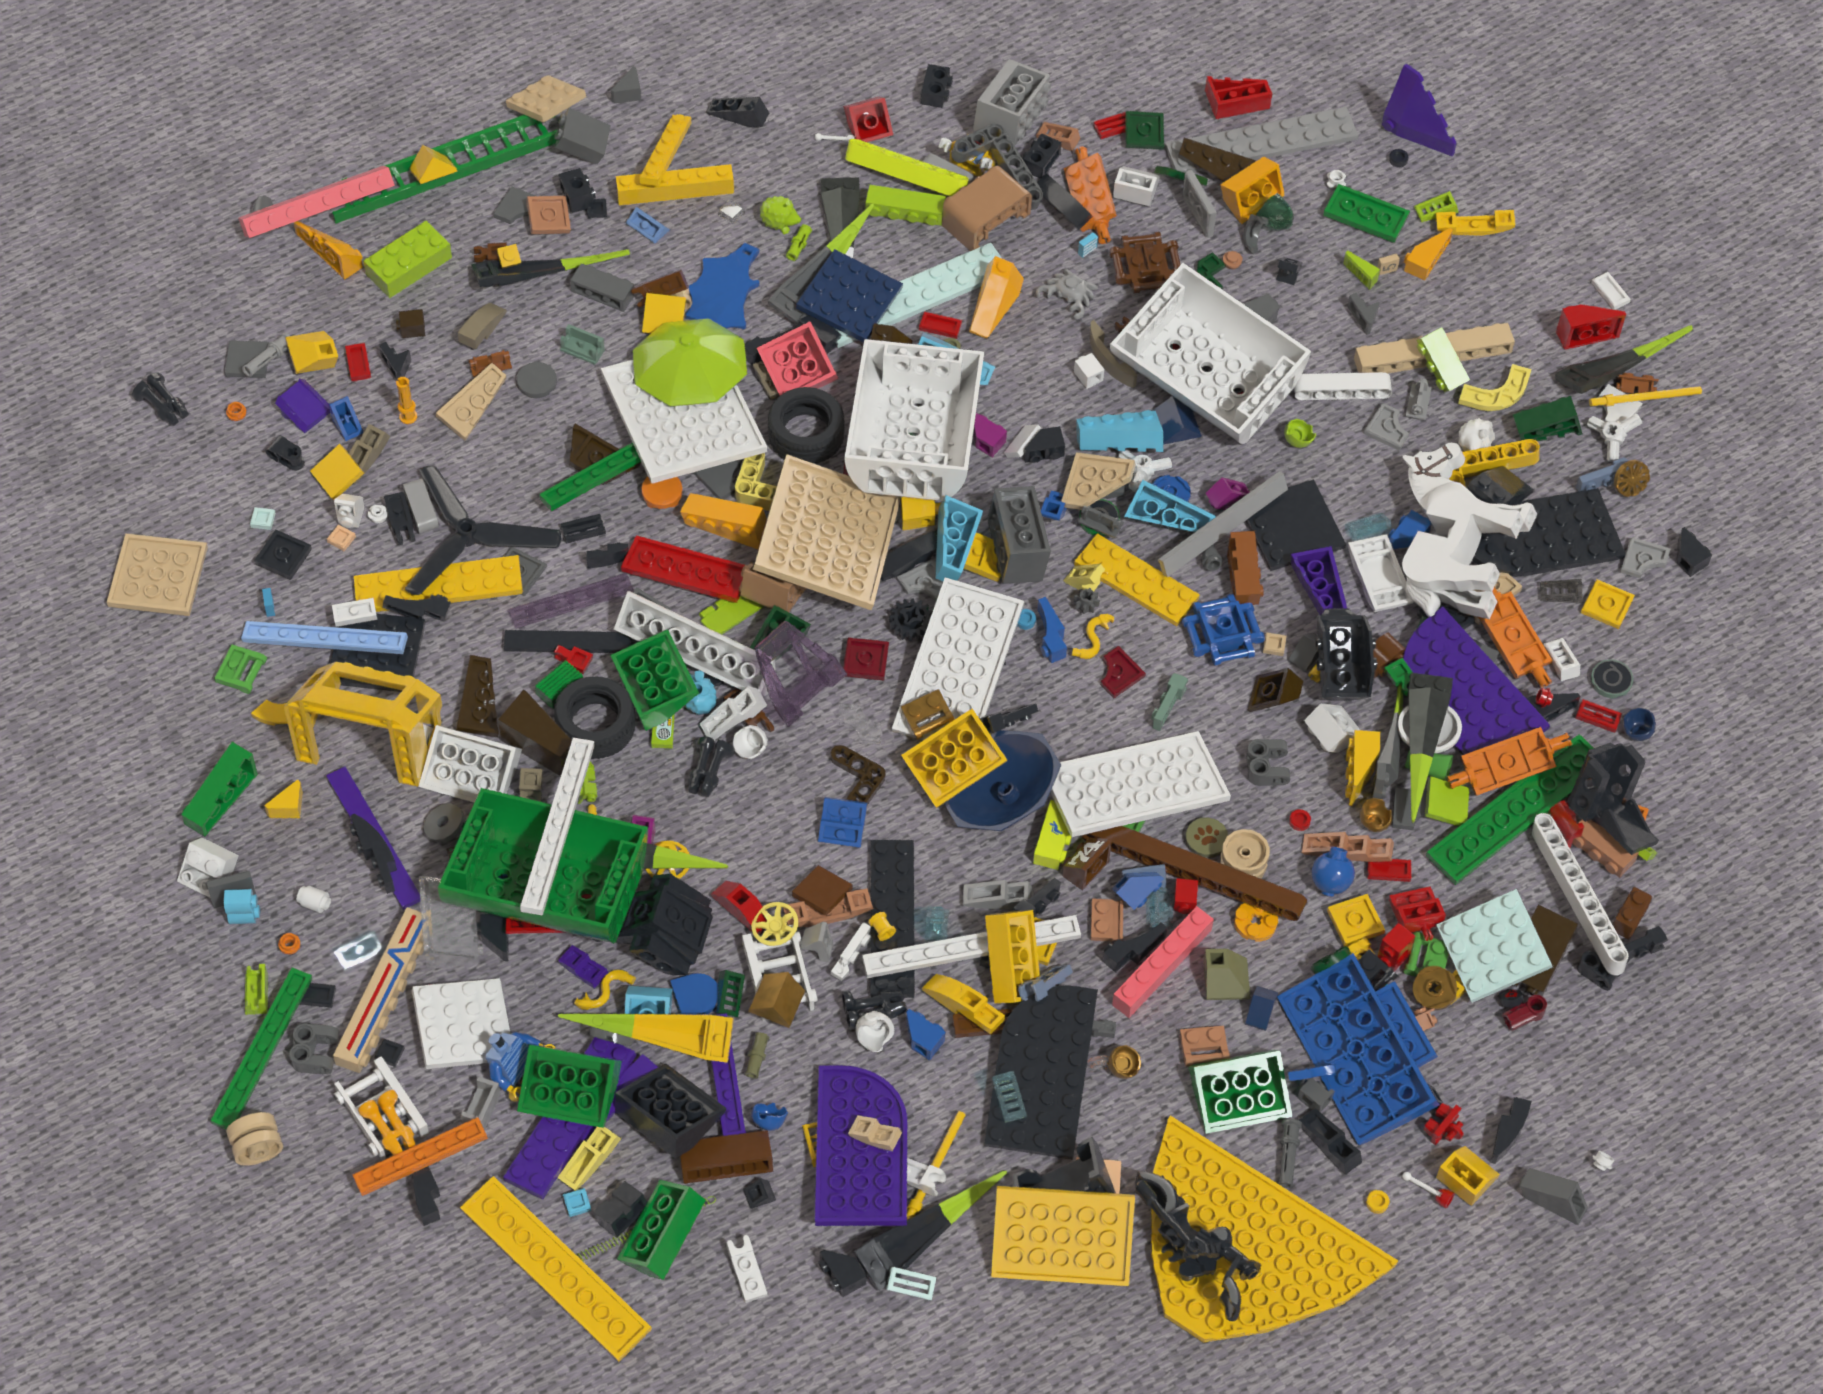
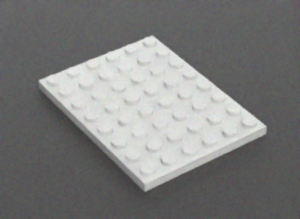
(682, 437)

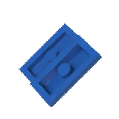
(842, 822)

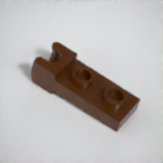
(664, 285)

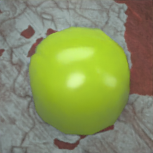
(1299, 433)

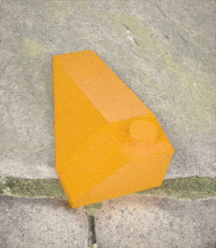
(335, 253)
(997, 294)

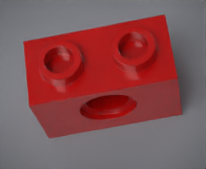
(1396, 946)

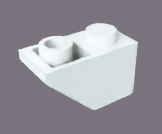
(349, 510)

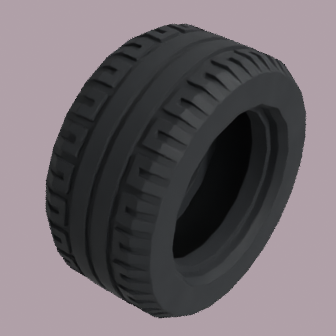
(809, 402)
(597, 691)

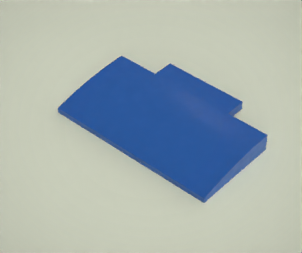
(1370, 1041)

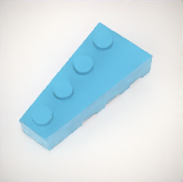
(1120, 432)
(1167, 509)
(955, 536)

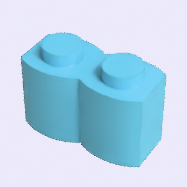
(241, 906)

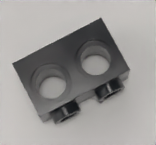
(935, 86)
(1042, 155)

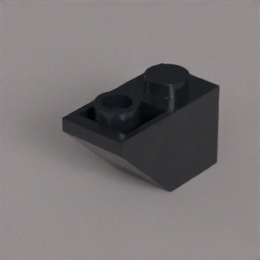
(1045, 445)
(1691, 553)
(843, 1270)

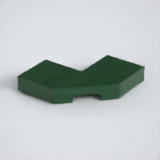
(1178, 175)
(1209, 266)

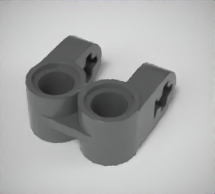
(1268, 749)
(312, 1063)

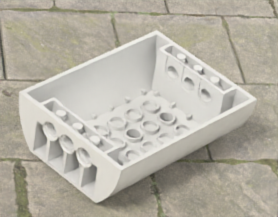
(1218, 334)
(890, 381)

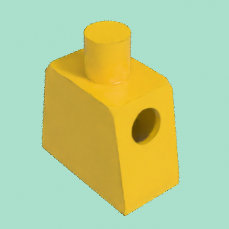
(918, 512)

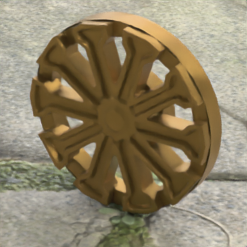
(1631, 478)

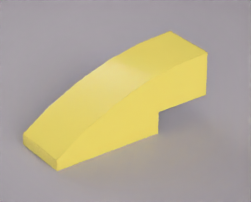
(589, 1157)

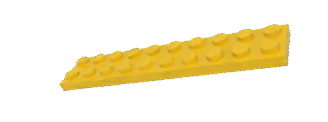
(556, 1269)

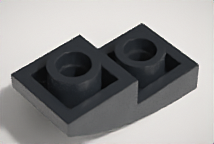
(614, 554)

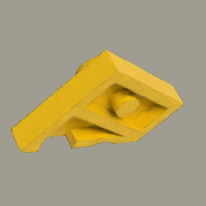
(982, 558)

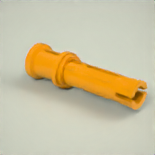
(406, 405)

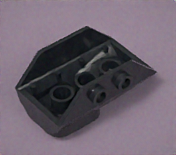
(1345, 655)

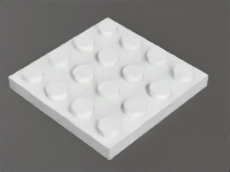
(459, 1021)

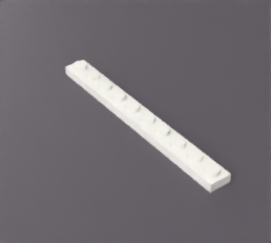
(557, 827)
(959, 948)

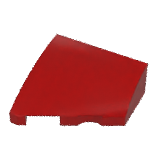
(1566, 822)

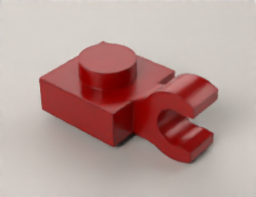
(577, 657)

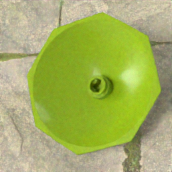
(689, 362)

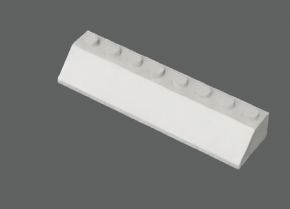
(696, 643)

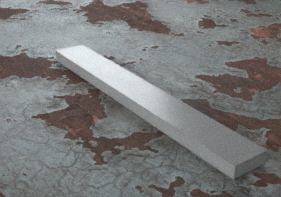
(1223, 524)

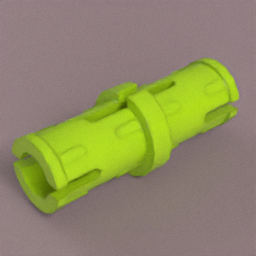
(798, 242)

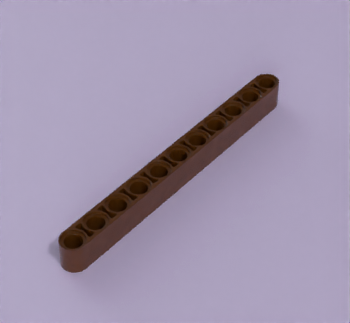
(1207, 872)

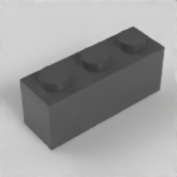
(602, 287)

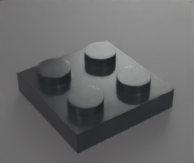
(283, 554)

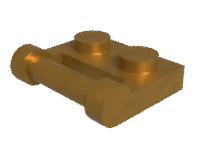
(925, 708)

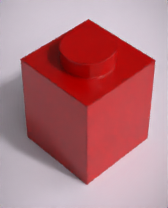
(1185, 895)

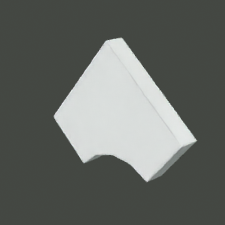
(1619, 411)

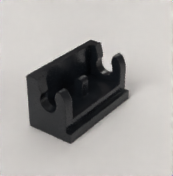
(825, 332)

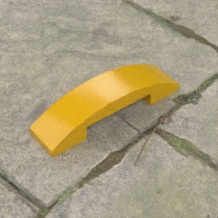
(1476, 225)

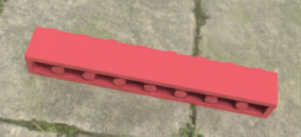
(316, 201)

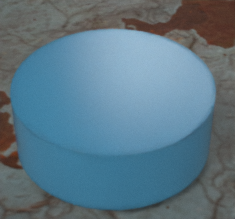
(1027, 619)

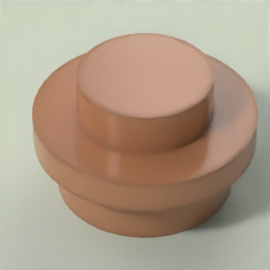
(1232, 259)

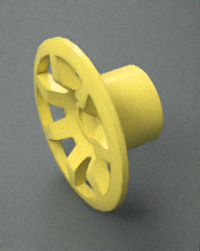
(776, 925)

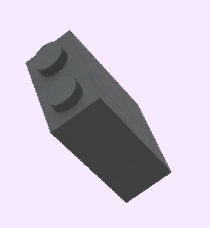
(582, 135)

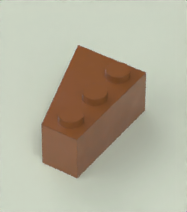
(1244, 568)

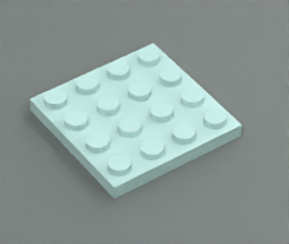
(1494, 945)

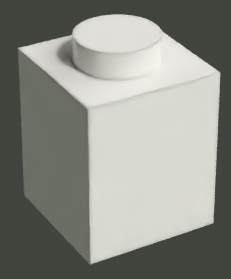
(1089, 370)

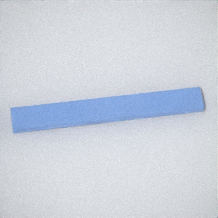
(324, 637)

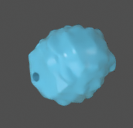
(706, 699)

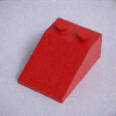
(1588, 325)

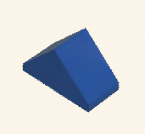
(345, 418)

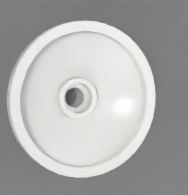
(1449, 733)

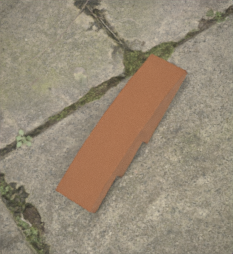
(1358, 847)

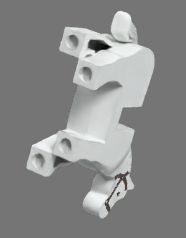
(1439, 565)

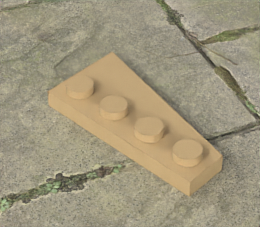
(471, 402)

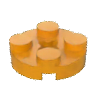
(1253, 931)

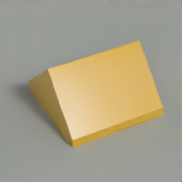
(431, 165)

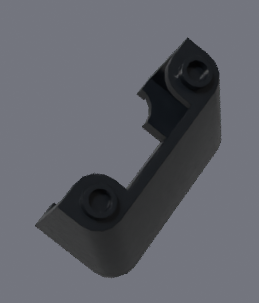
(1083, 1174)

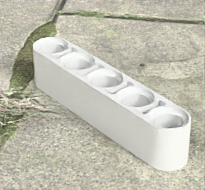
(1343, 386)

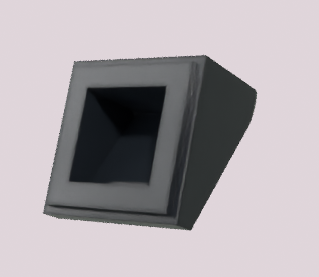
(759, 1193)

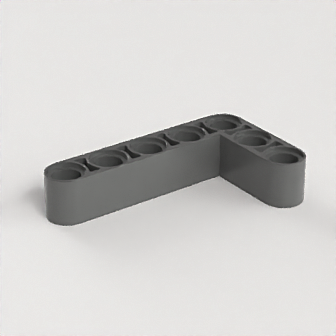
(1004, 160)

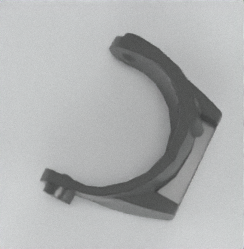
(1252, 240)

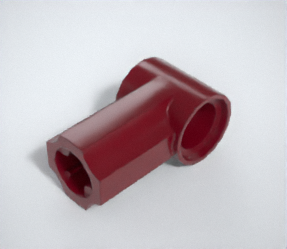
(1524, 1013)

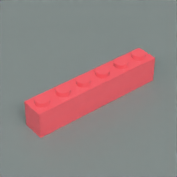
(1162, 962)

